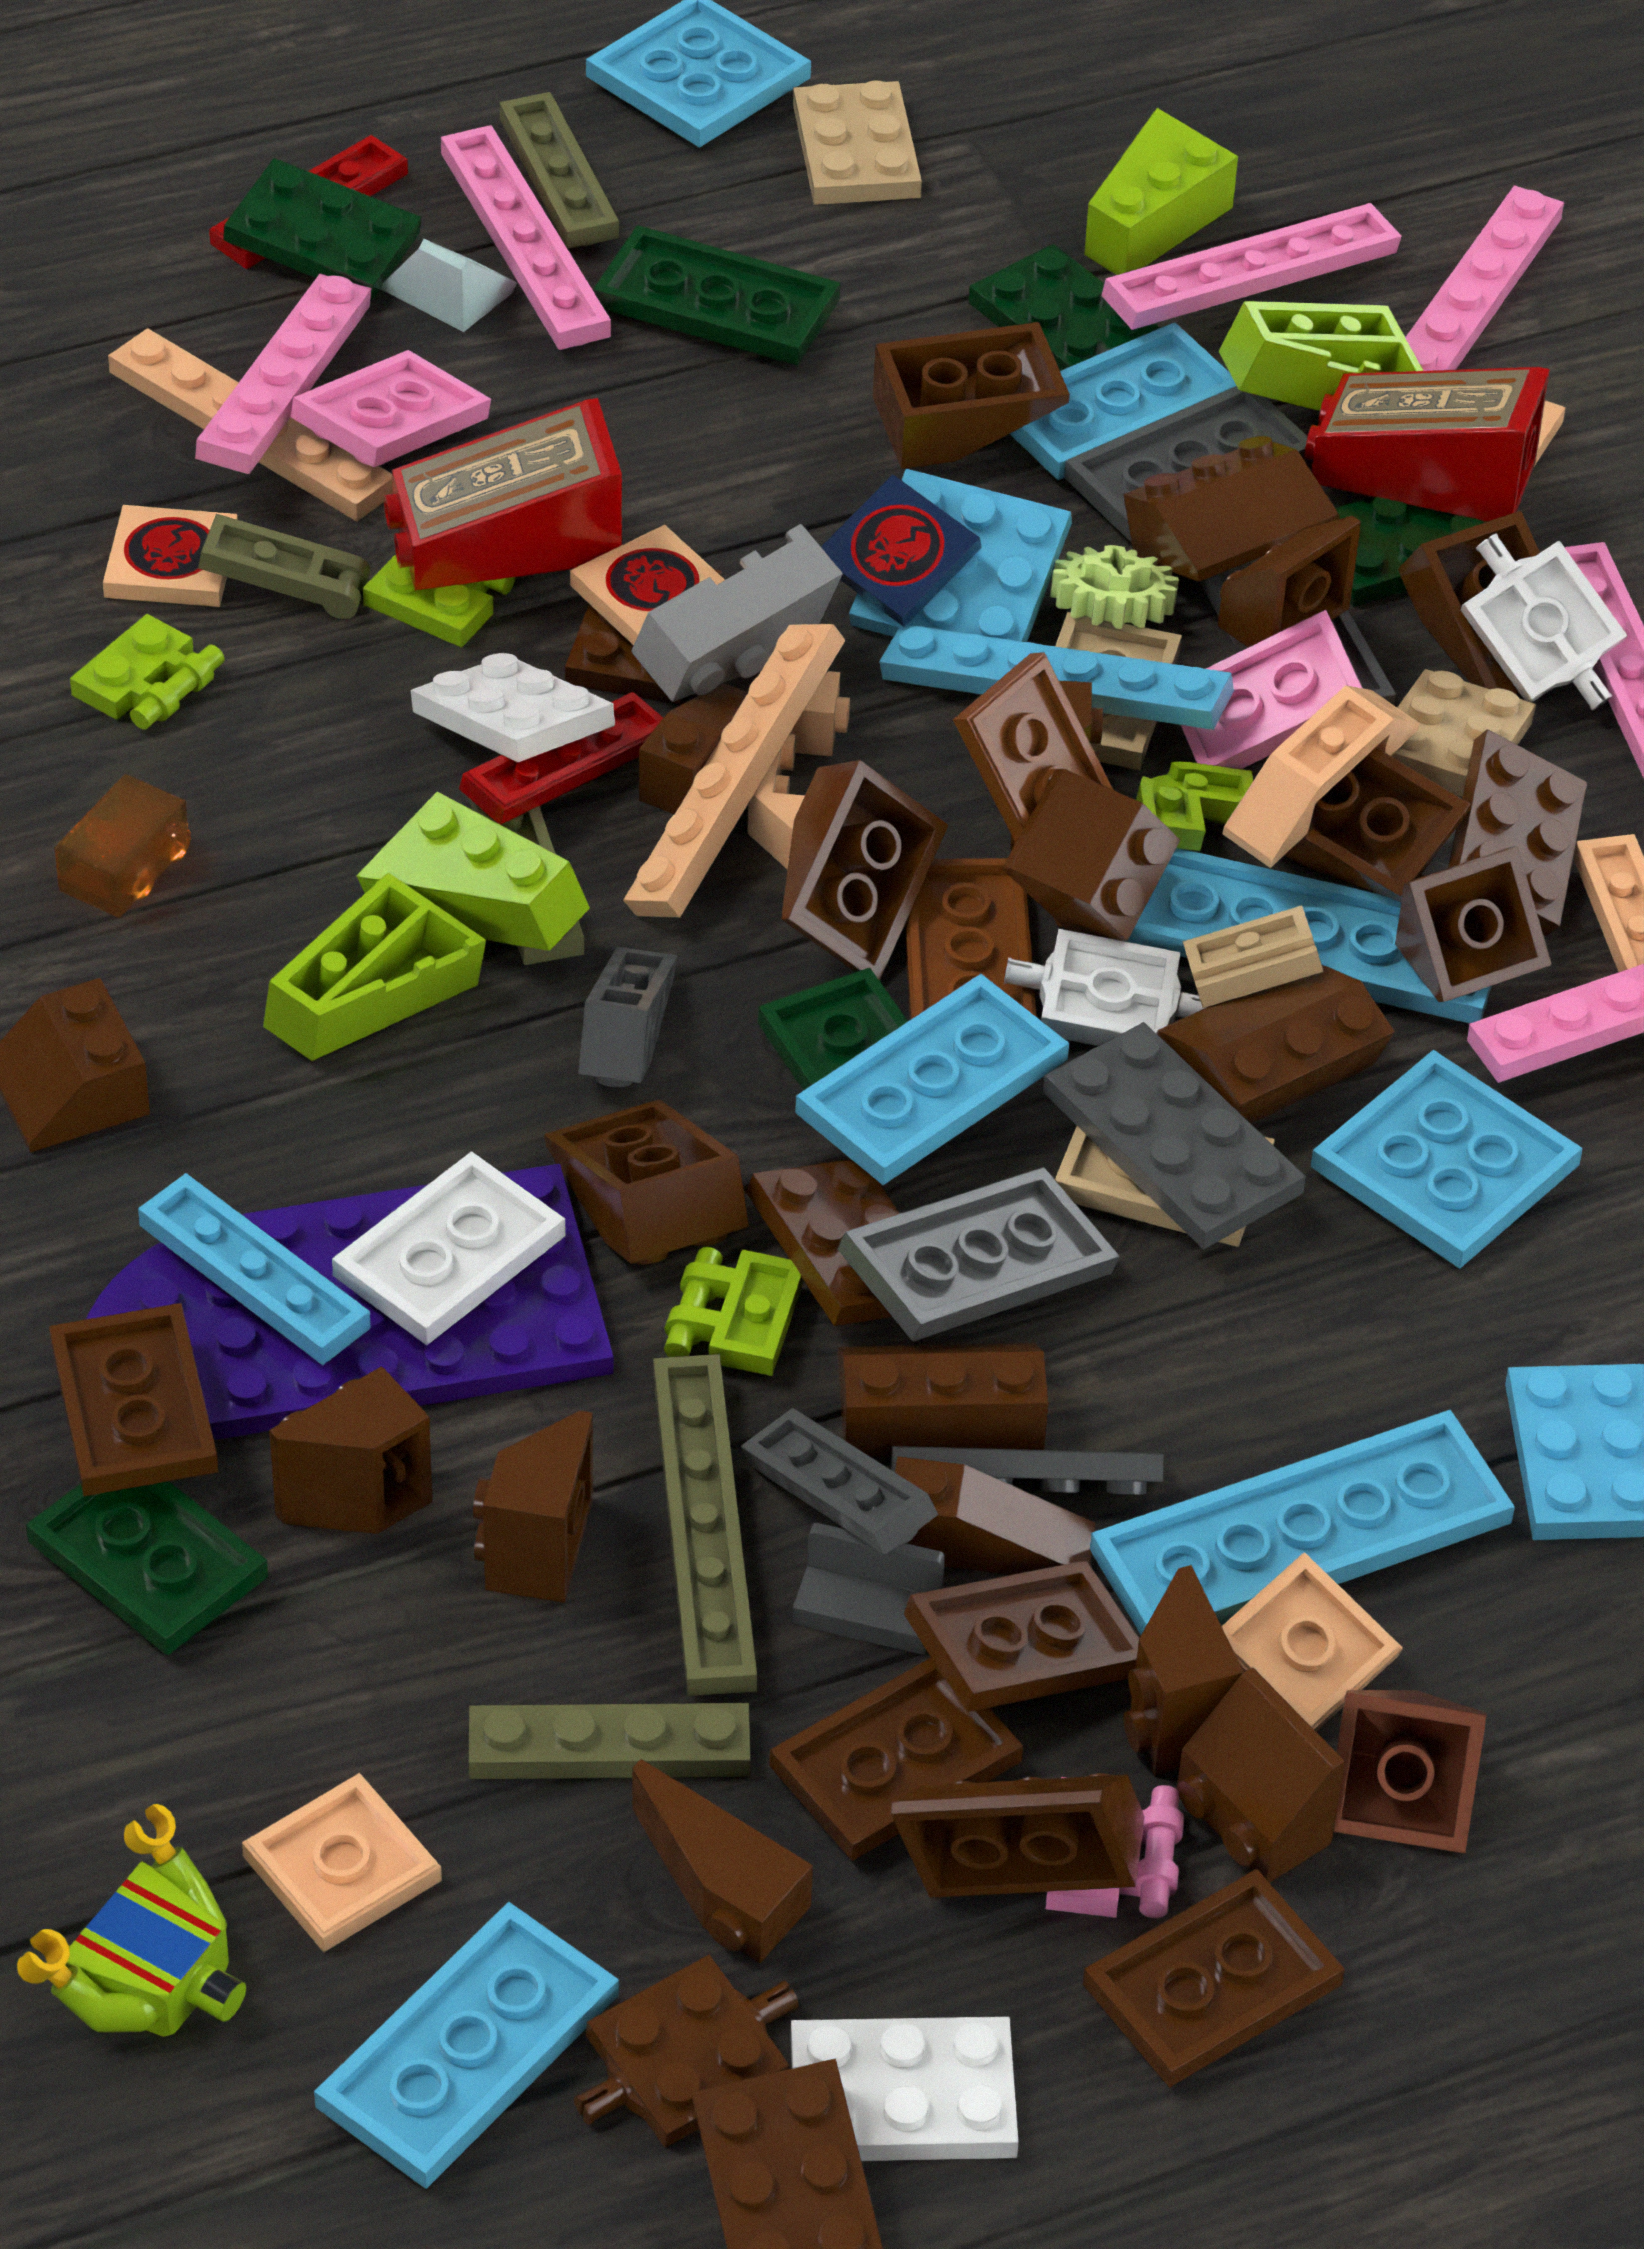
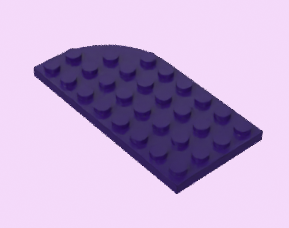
(523, 1336)

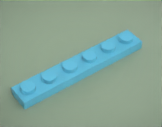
(1118, 683)

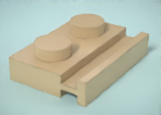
(1252, 956)

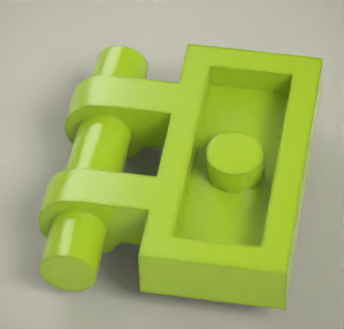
(445, 612)
(135, 666)
(754, 1315)

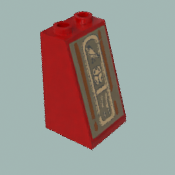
(1433, 437)
(510, 502)

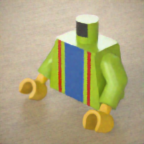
(149, 1948)

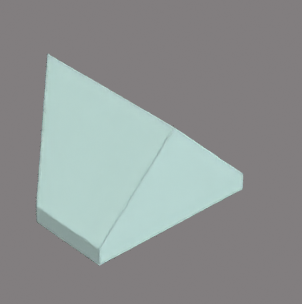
(448, 285)

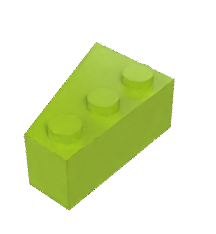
(1158, 195)
(1305, 348)
(482, 875)
(372, 970)

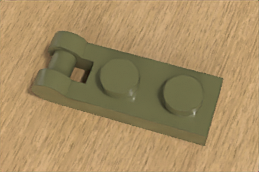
(285, 565)

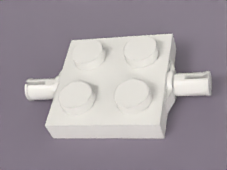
(1543, 622)
(1104, 987)

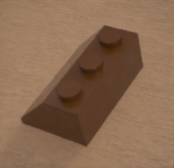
(1226, 508)
(1282, 1041)
(943, 1396)
(1023, 1835)

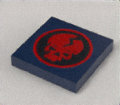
(900, 550)

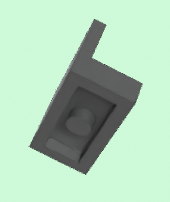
(861, 1591)

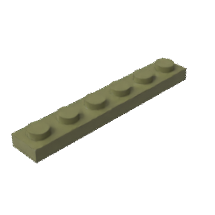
(704, 1526)

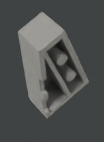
(734, 626)

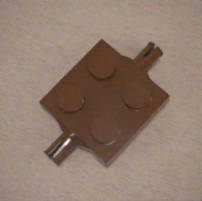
(680, 2040)

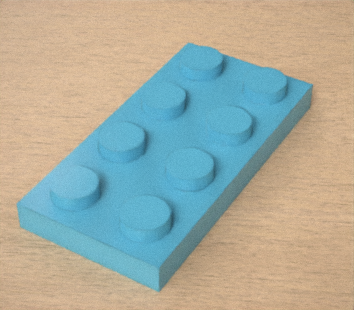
(1123, 393)
(931, 1078)
(466, 2044)

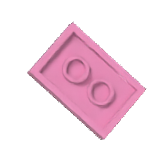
(390, 408)
(1274, 692)

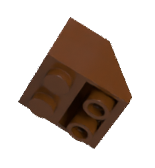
(353, 1458)

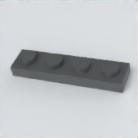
(1055, 1468)
(840, 1481)

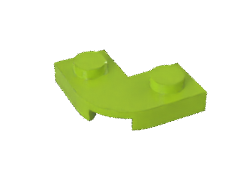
(1191, 794)

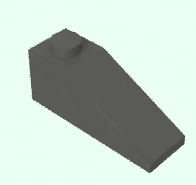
(625, 1016)

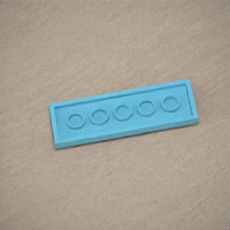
(1348, 925)
(1341, 1508)

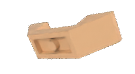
(1308, 764)
(771, 806)

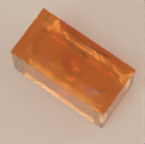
(122, 846)

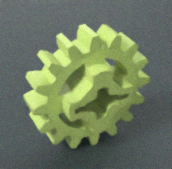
(1114, 587)

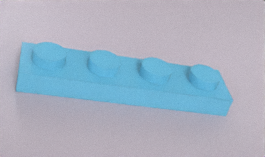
(254, 1268)

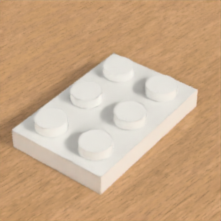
(512, 707)
(448, 1247)
(920, 2084)

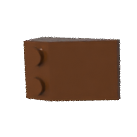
(963, 390)
(1451, 572)
(1379, 826)
(857, 863)
(651, 1180)

